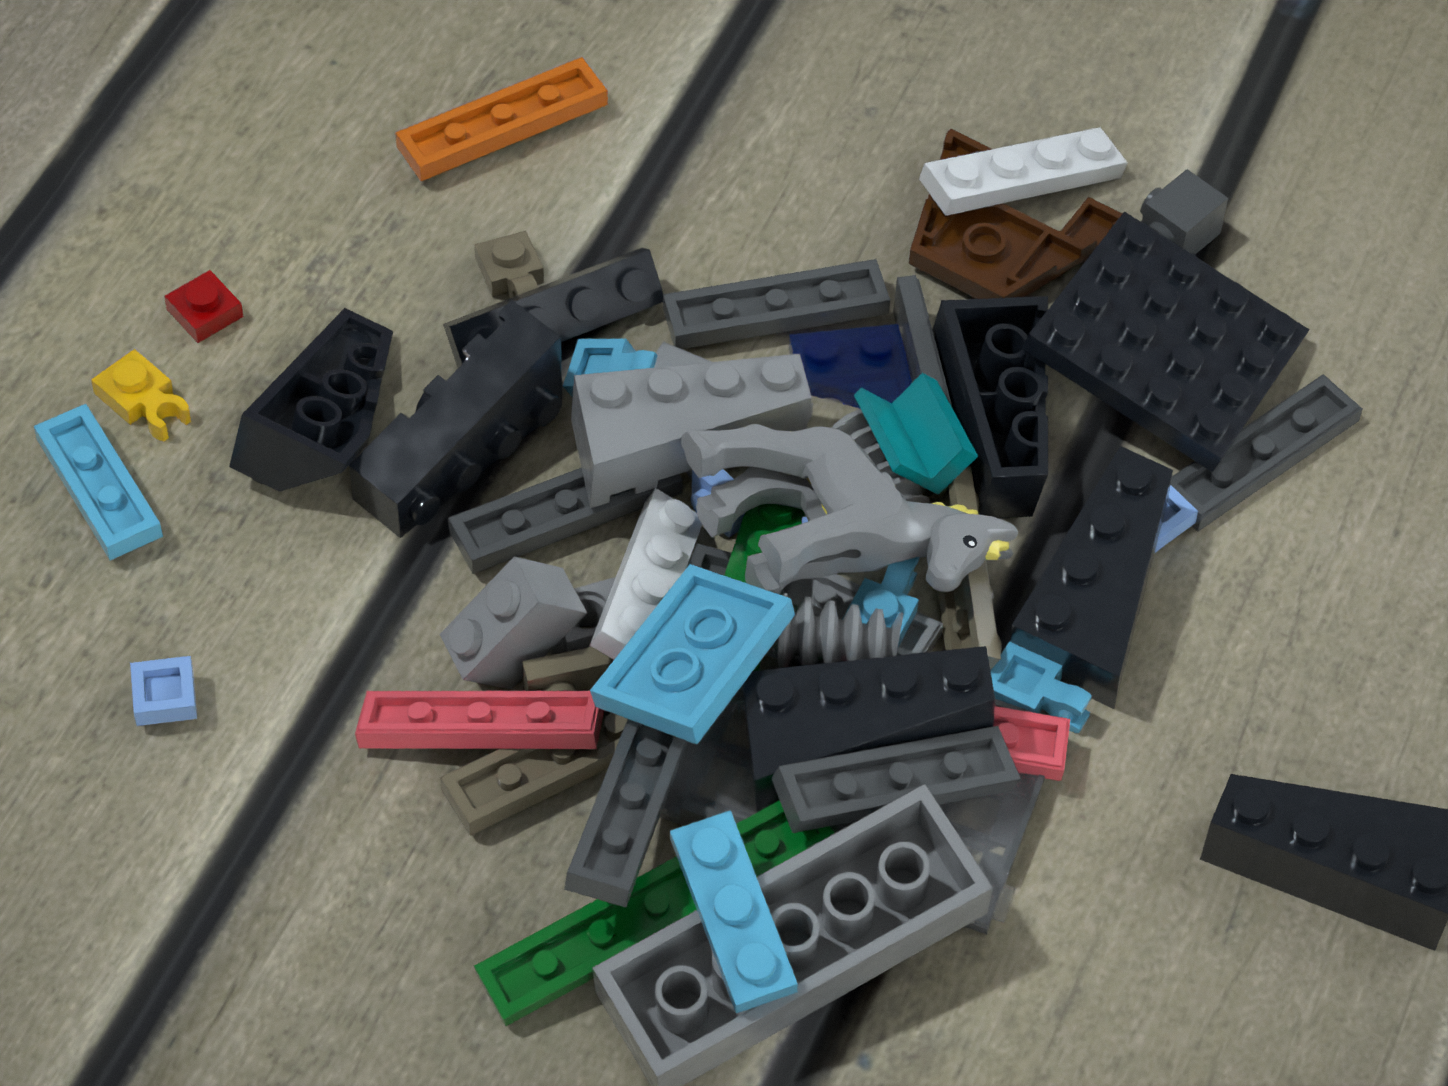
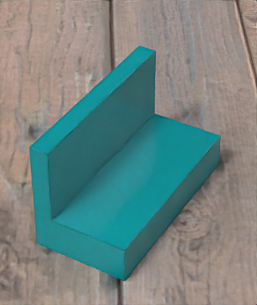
(919, 433)

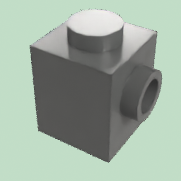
(1186, 211)

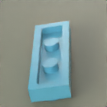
(98, 482)
(733, 912)

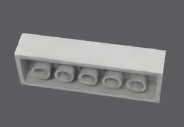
(842, 919)

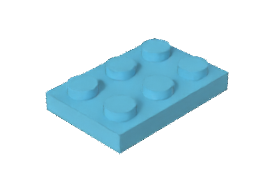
(693, 653)

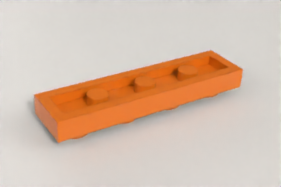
(501, 119)

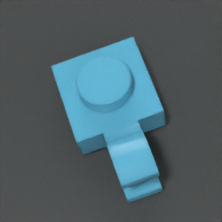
(606, 356)
(890, 595)
(1035, 685)

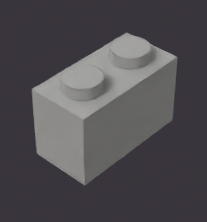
(512, 621)

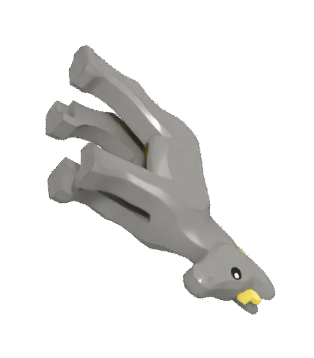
(850, 508)

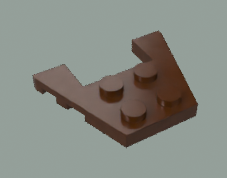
(998, 247)

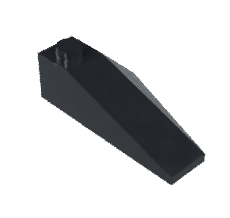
(317, 409)

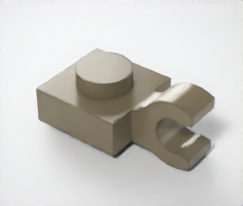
(509, 264)

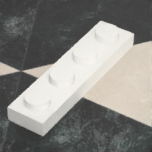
(1022, 171)
(649, 568)

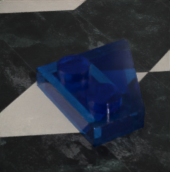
(852, 359)

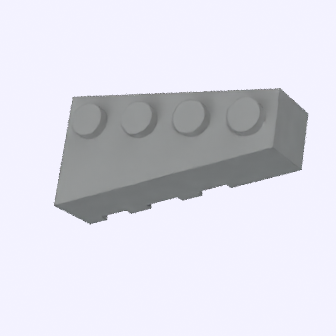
(634, 420)

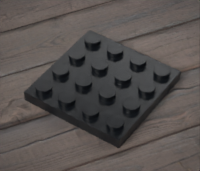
(1166, 340)

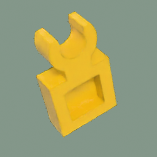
(140, 389)

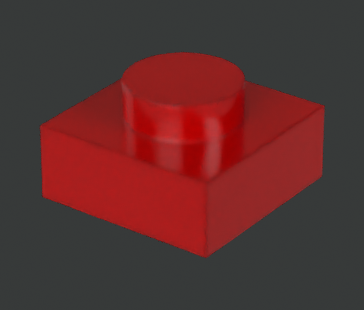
(203, 306)

